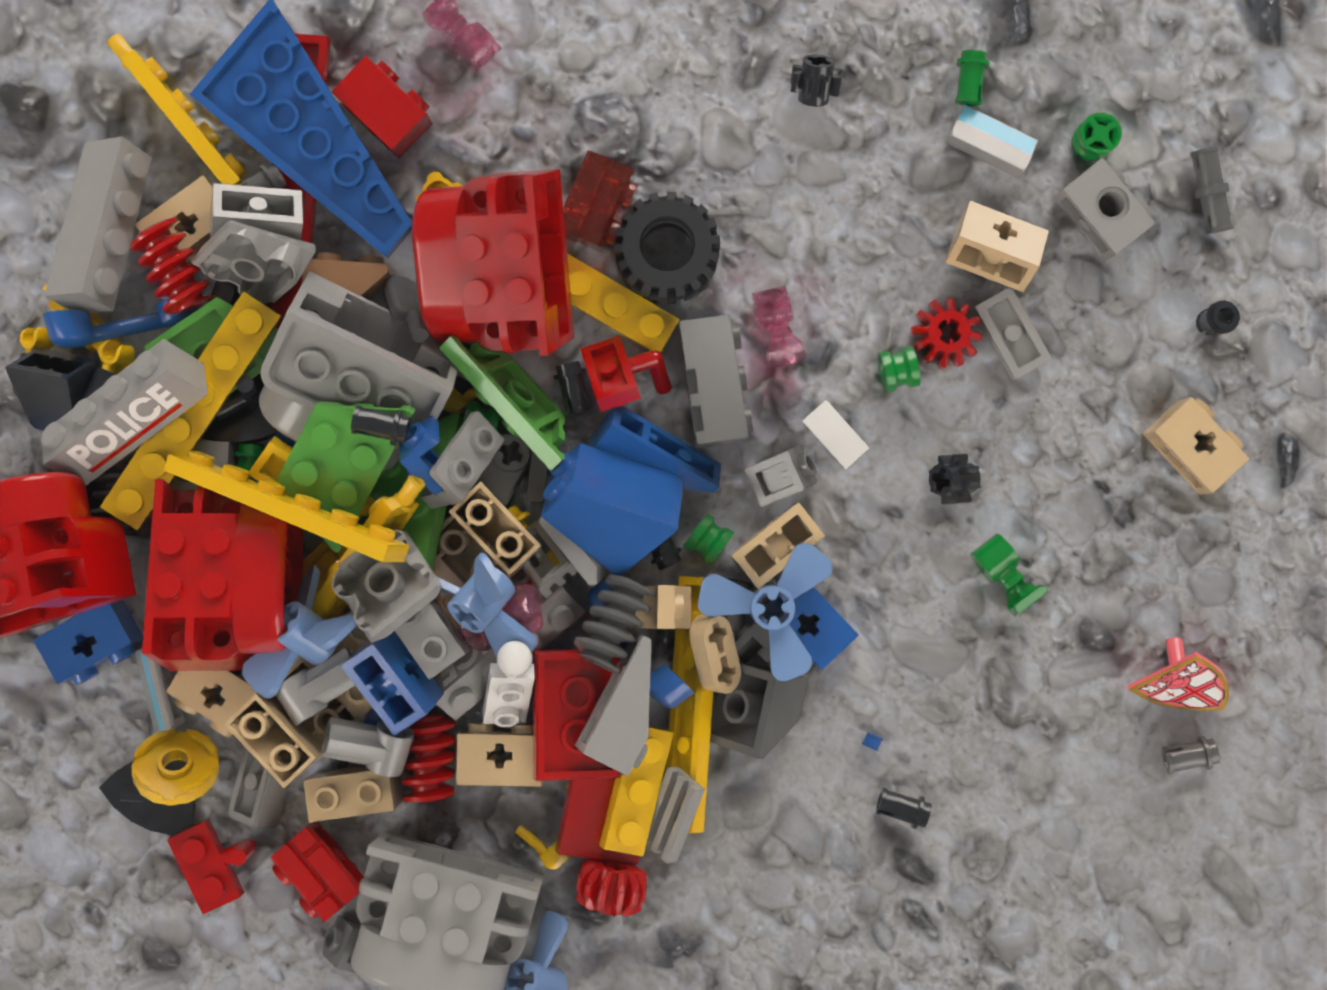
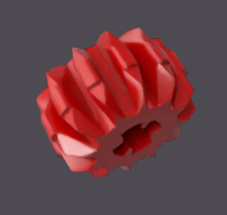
(931, 333)
(611, 887)

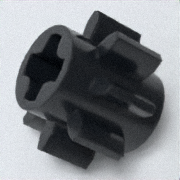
(816, 80)
(954, 479)

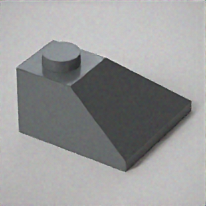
(757, 711)

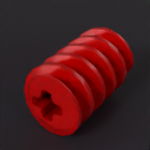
(170, 268)
(430, 759)

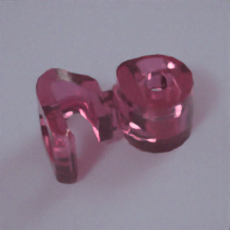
(471, 41)
(774, 313)
(523, 607)

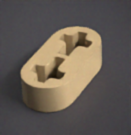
(715, 654)

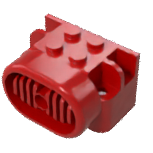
(495, 262)
(56, 553)
(216, 580)

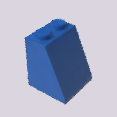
(612, 505)

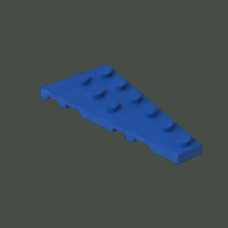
(287, 113)

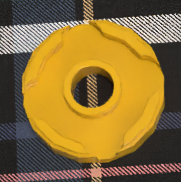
(181, 785)

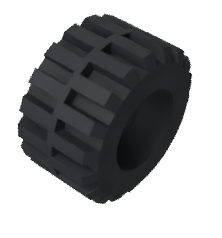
(674, 213)

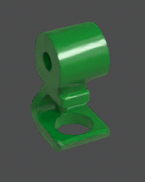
(998, 563)

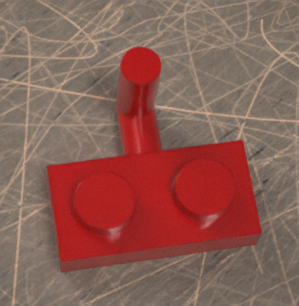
(613, 372)
(209, 865)

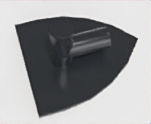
(240, 416)
(152, 816)

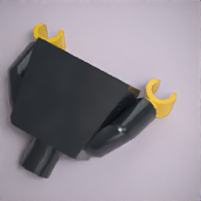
(55, 382)

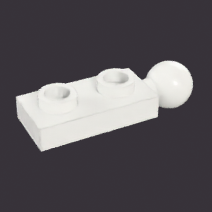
(509, 686)

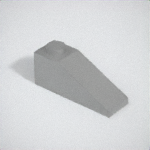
(621, 717)

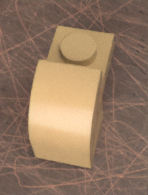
(669, 609)

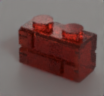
(597, 199)

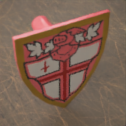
(1185, 683)

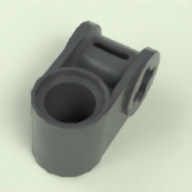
(505, 478)

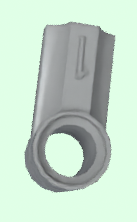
(313, 689)
(367, 745)

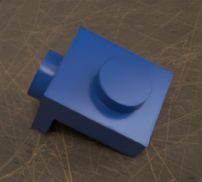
(418, 454)

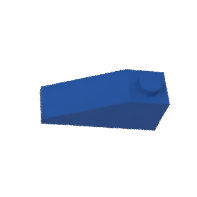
(642, 441)

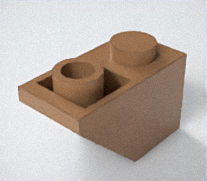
(361, 277)

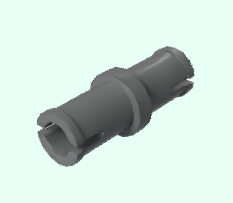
(1211, 190)

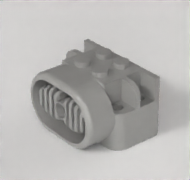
(348, 357)
(440, 917)

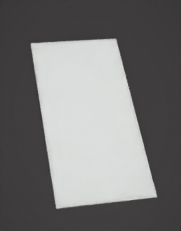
(835, 434)

